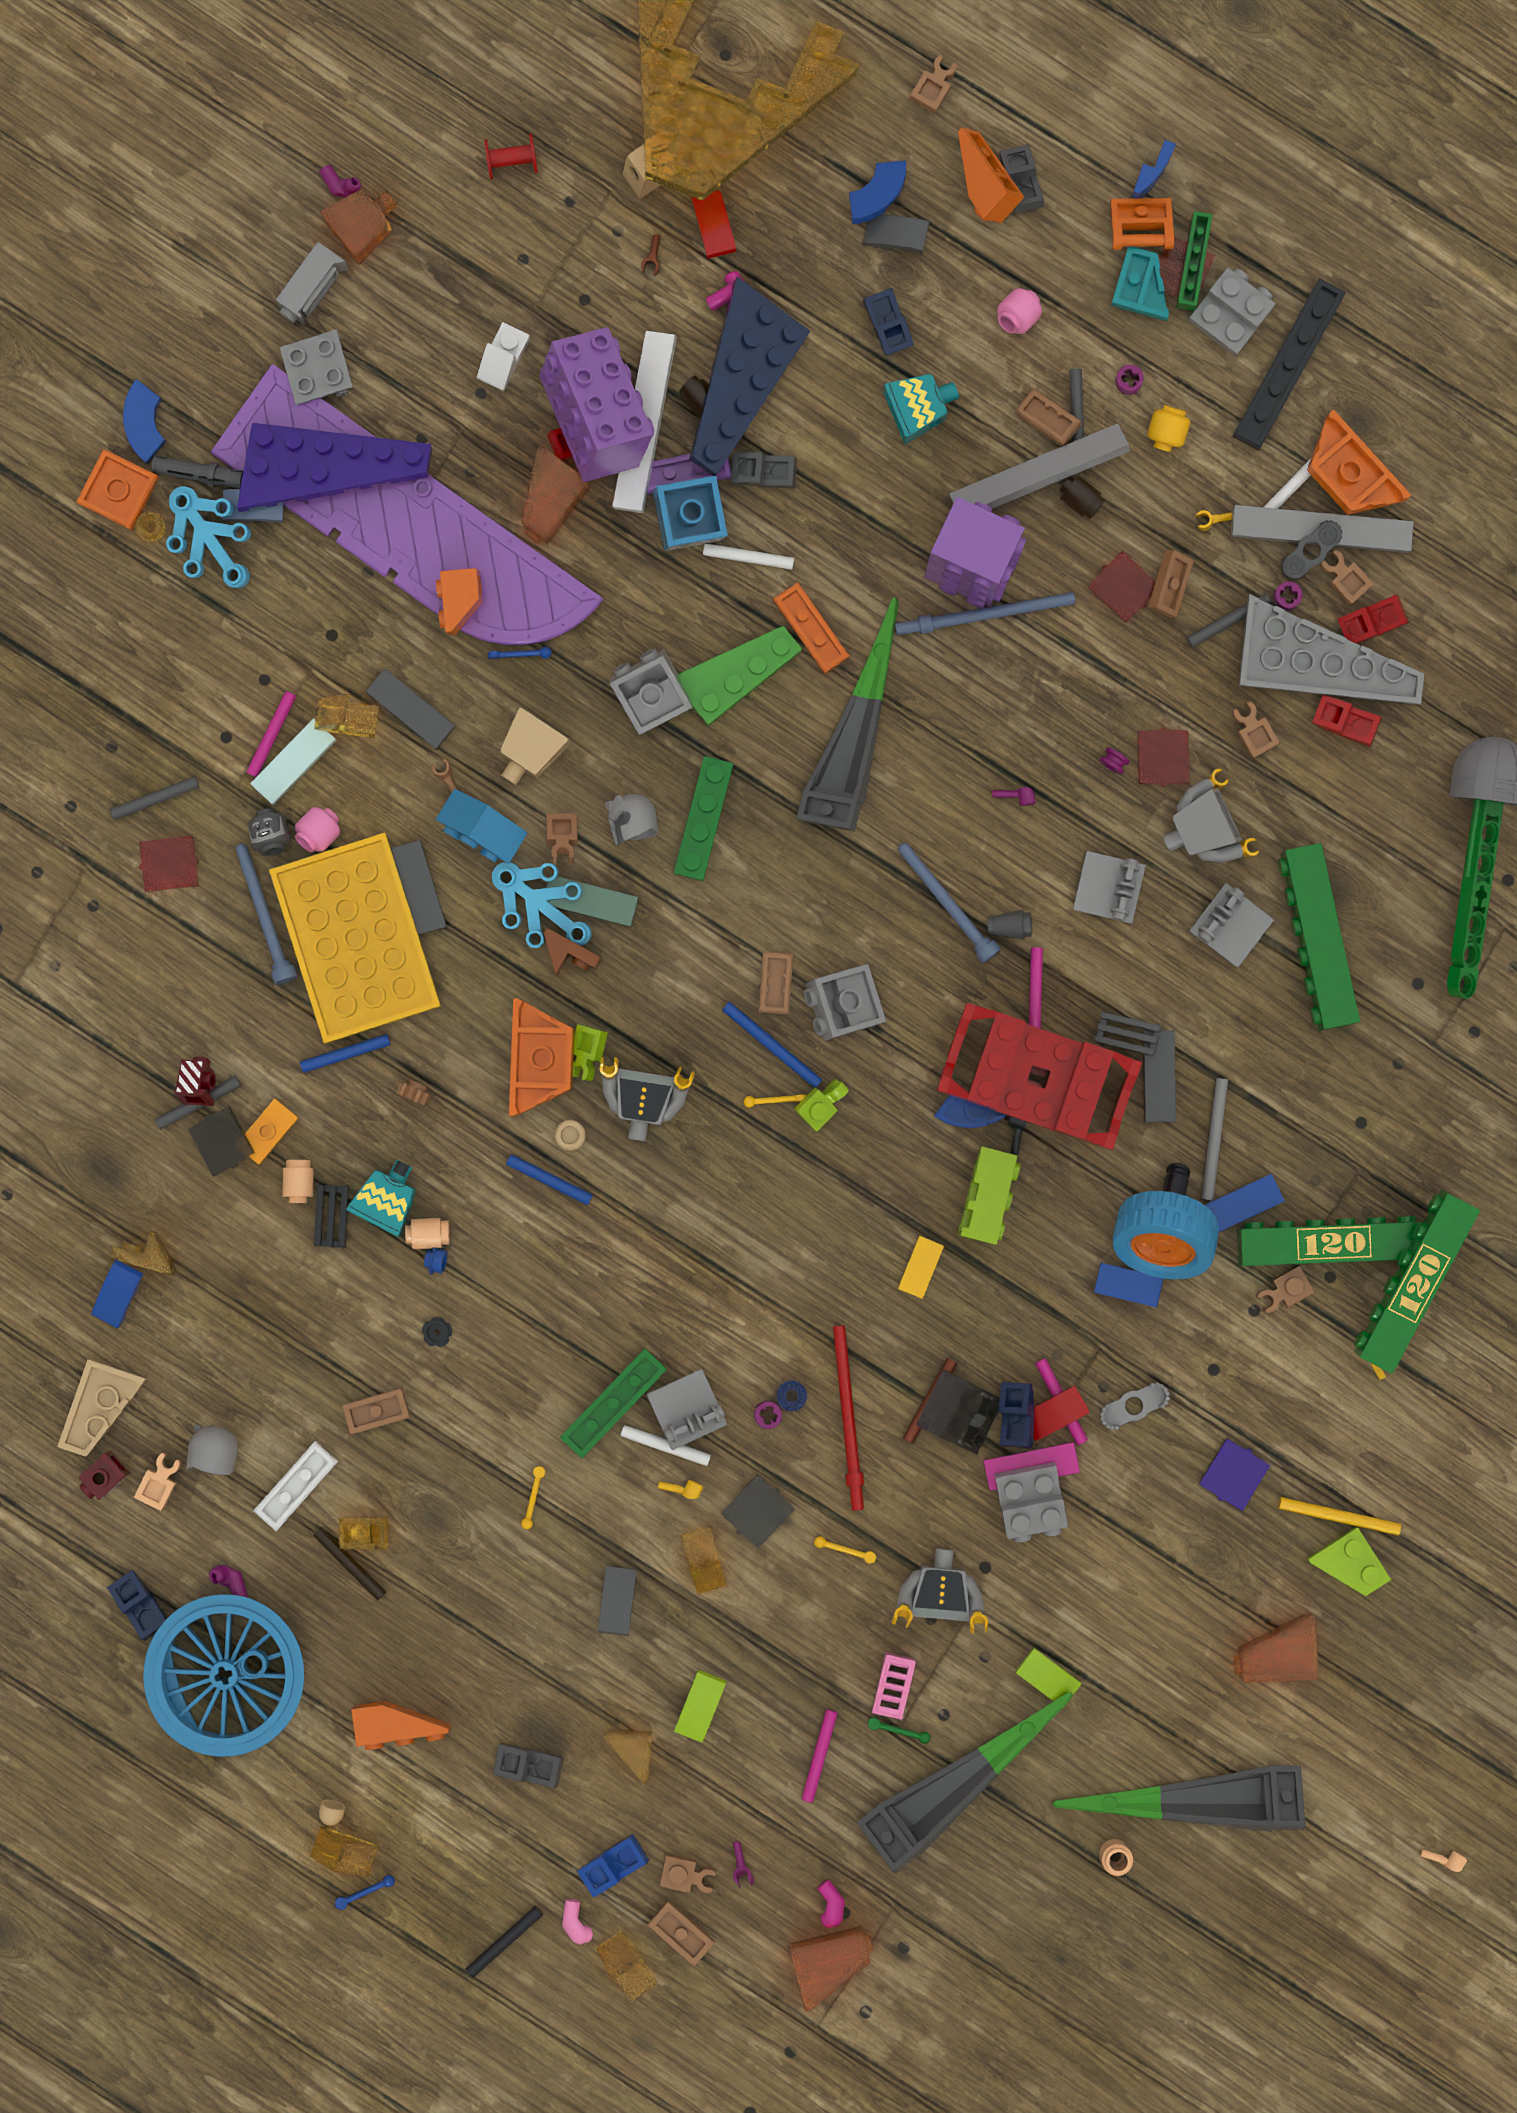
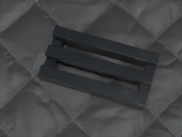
(331, 1216)

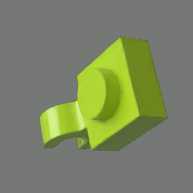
(818, 1106)

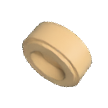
(570, 1135)

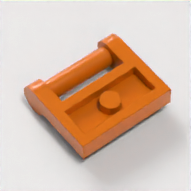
(1141, 215)

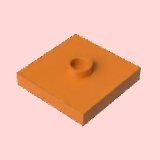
(117, 489)

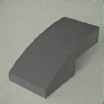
(1022, 170)
(896, 232)
(763, 470)
(617, 1601)
(528, 1765)

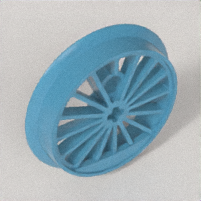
(167, 1697)

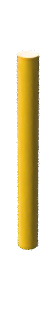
(1339, 1516)

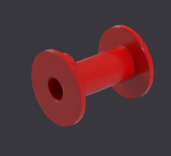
(511, 156)

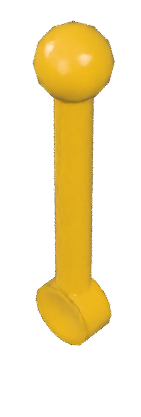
(750, 1101)
(527, 1523)
(868, 1556)

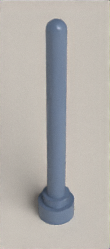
(984, 947)
(282, 970)

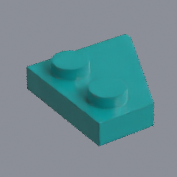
(1140, 285)

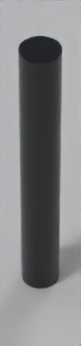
(504, 1941)

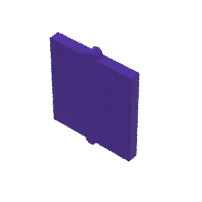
(1234, 1474)

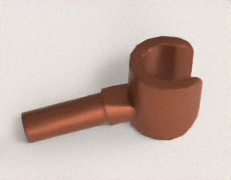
(652, 257)

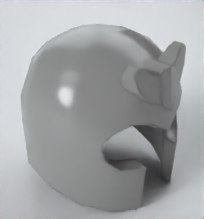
(632, 818)
(212, 1450)

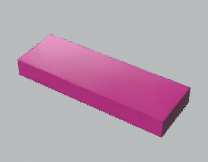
(1063, 1455)

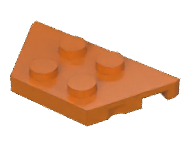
(1352, 470)
(539, 1058)

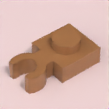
(933, 88)
(1349, 581)
(1257, 735)
(561, 834)
(415, 1092)
(1289, 1287)
(681, 1873)

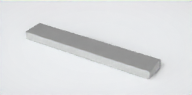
(1046, 468)
(1295, 525)

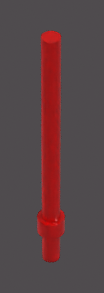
(854, 1477)

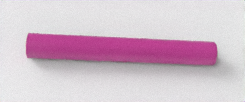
(271, 734)
(1035, 995)
(1054, 1389)
(819, 1755)

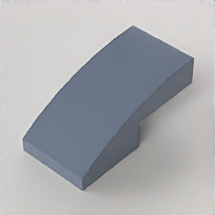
(259, 513)

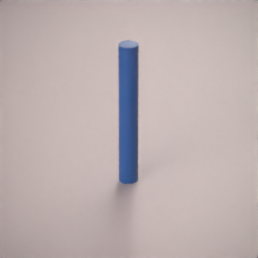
(345, 1053)
(549, 1179)

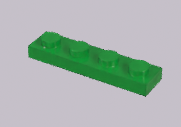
(703, 818)
(613, 1403)

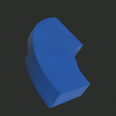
(879, 193)
(140, 423)
(966, 1114)

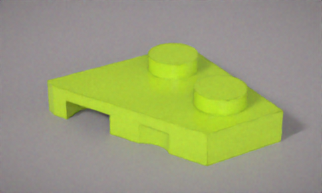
(1351, 1562)

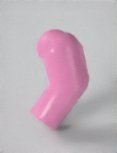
(573, 1927)

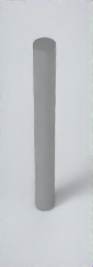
(1214, 1139)

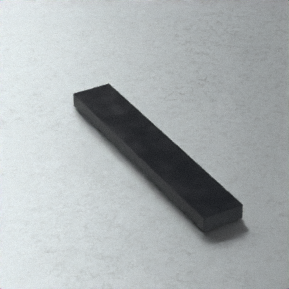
(1289, 364)

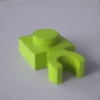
(588, 1047)

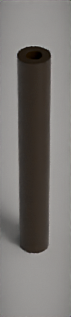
(349, 1564)

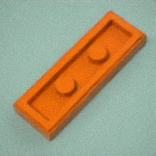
(811, 628)

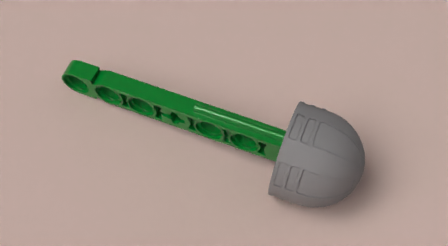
(1489, 777)

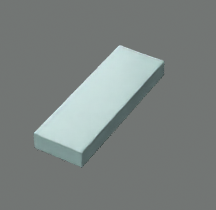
(292, 762)

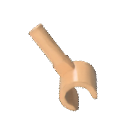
(1454, 1862)

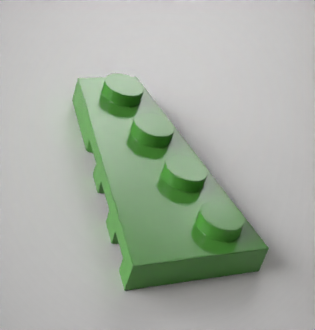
(734, 674)

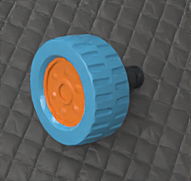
(1166, 1230)

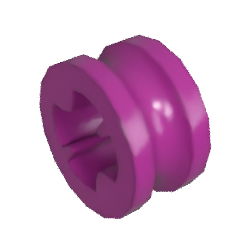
(1124, 387)
(1294, 589)
(1114, 761)
(759, 1419)

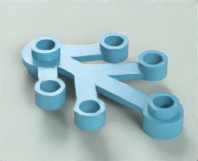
(205, 533)
(537, 901)

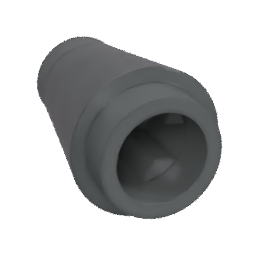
(1011, 925)

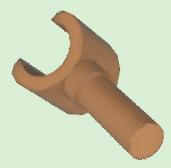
(445, 776)

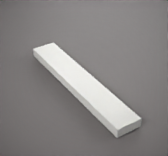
(652, 385)

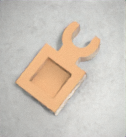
(157, 1486)

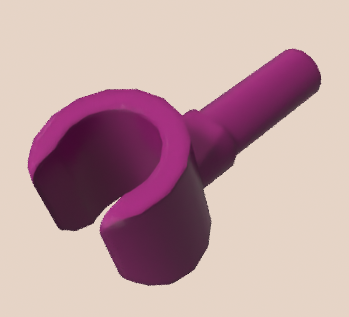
(1025, 795)
(741, 1866)

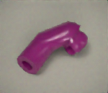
(337, 186)
(230, 1578)

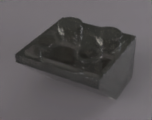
(959, 1412)

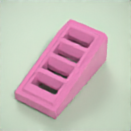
(900, 1661)

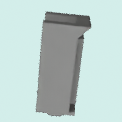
(310, 284)

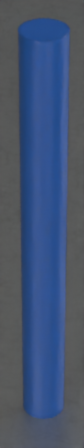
(772, 1045)

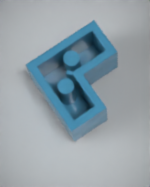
(480, 825)

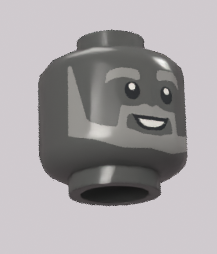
(269, 832)

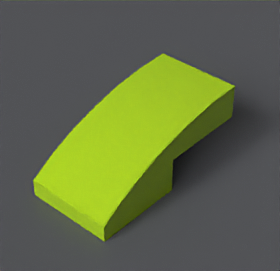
(1047, 1675)
(700, 1706)

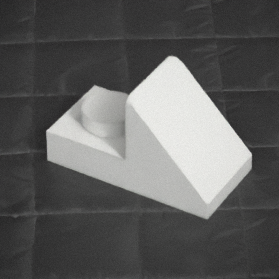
(502, 356)

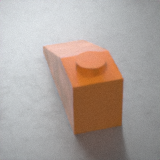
(986, 178)

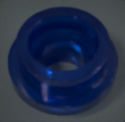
(791, 1405)

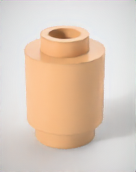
(298, 1180)
(427, 1233)
(1120, 1865)

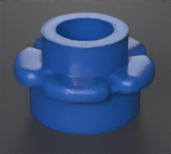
(436, 1260)

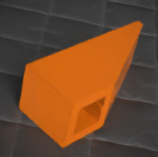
(389, 1722)

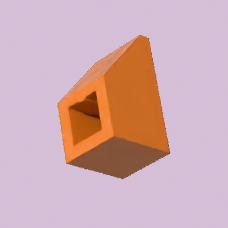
(461, 597)

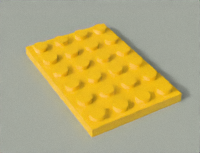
(355, 938)

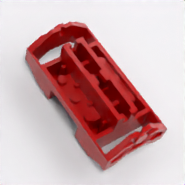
(1072, 1083)

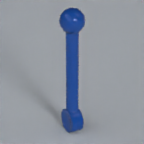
(545, 653)
(342, 1902)

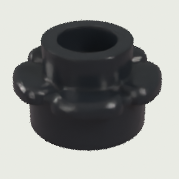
(429, 1328)

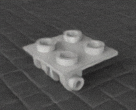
(316, 367)
(1109, 887)
(1231, 925)
(687, 1409)

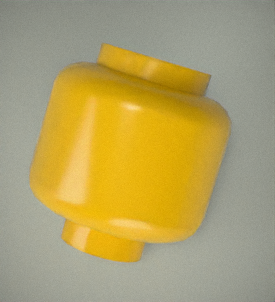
(1168, 428)

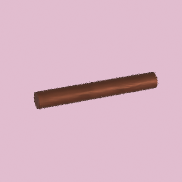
(913, 1429)

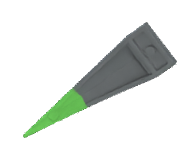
(842, 775)
(1248, 1799)
(920, 1814)

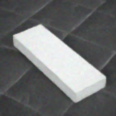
(295, 1486)

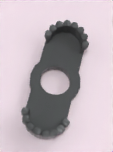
(1326, 536)

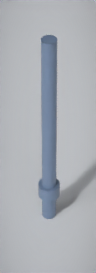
(926, 623)

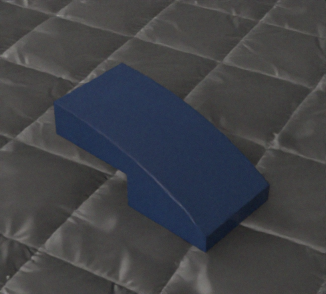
(888, 322)
(1017, 1408)
(138, 1604)

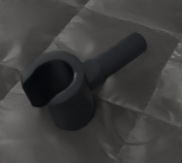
(1019, 1125)

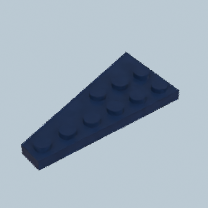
(748, 363)

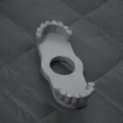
(1152, 1398)

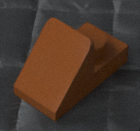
(561, 948)

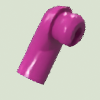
(723, 295)
(835, 1904)

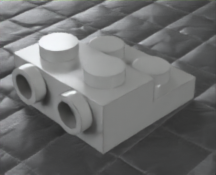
(1232, 310)
(650, 690)
(844, 1002)
(1031, 1502)

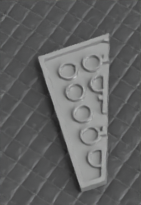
(1306, 658)

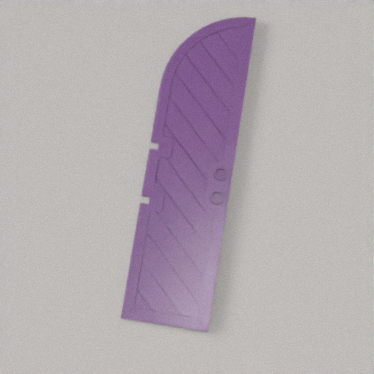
(422, 531)

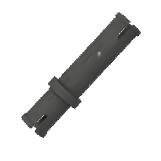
(205, 473)

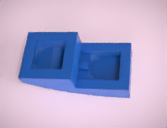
(1149, 175)
(1128, 1285)
(117, 1294)
(612, 1865)

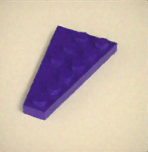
(314, 464)

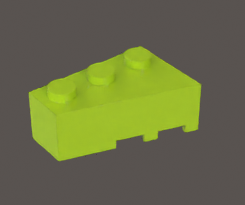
(988, 1196)

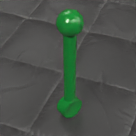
(874, 1724)

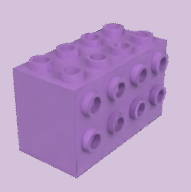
(596, 404)
(975, 553)

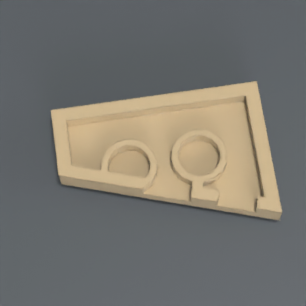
(97, 1405)

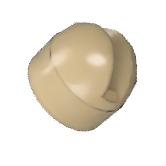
(331, 1812)

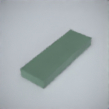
(596, 902)

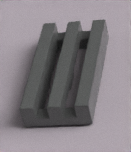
(1103, 1027)

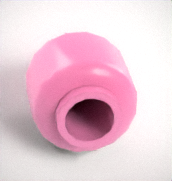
(1019, 311)
(317, 829)

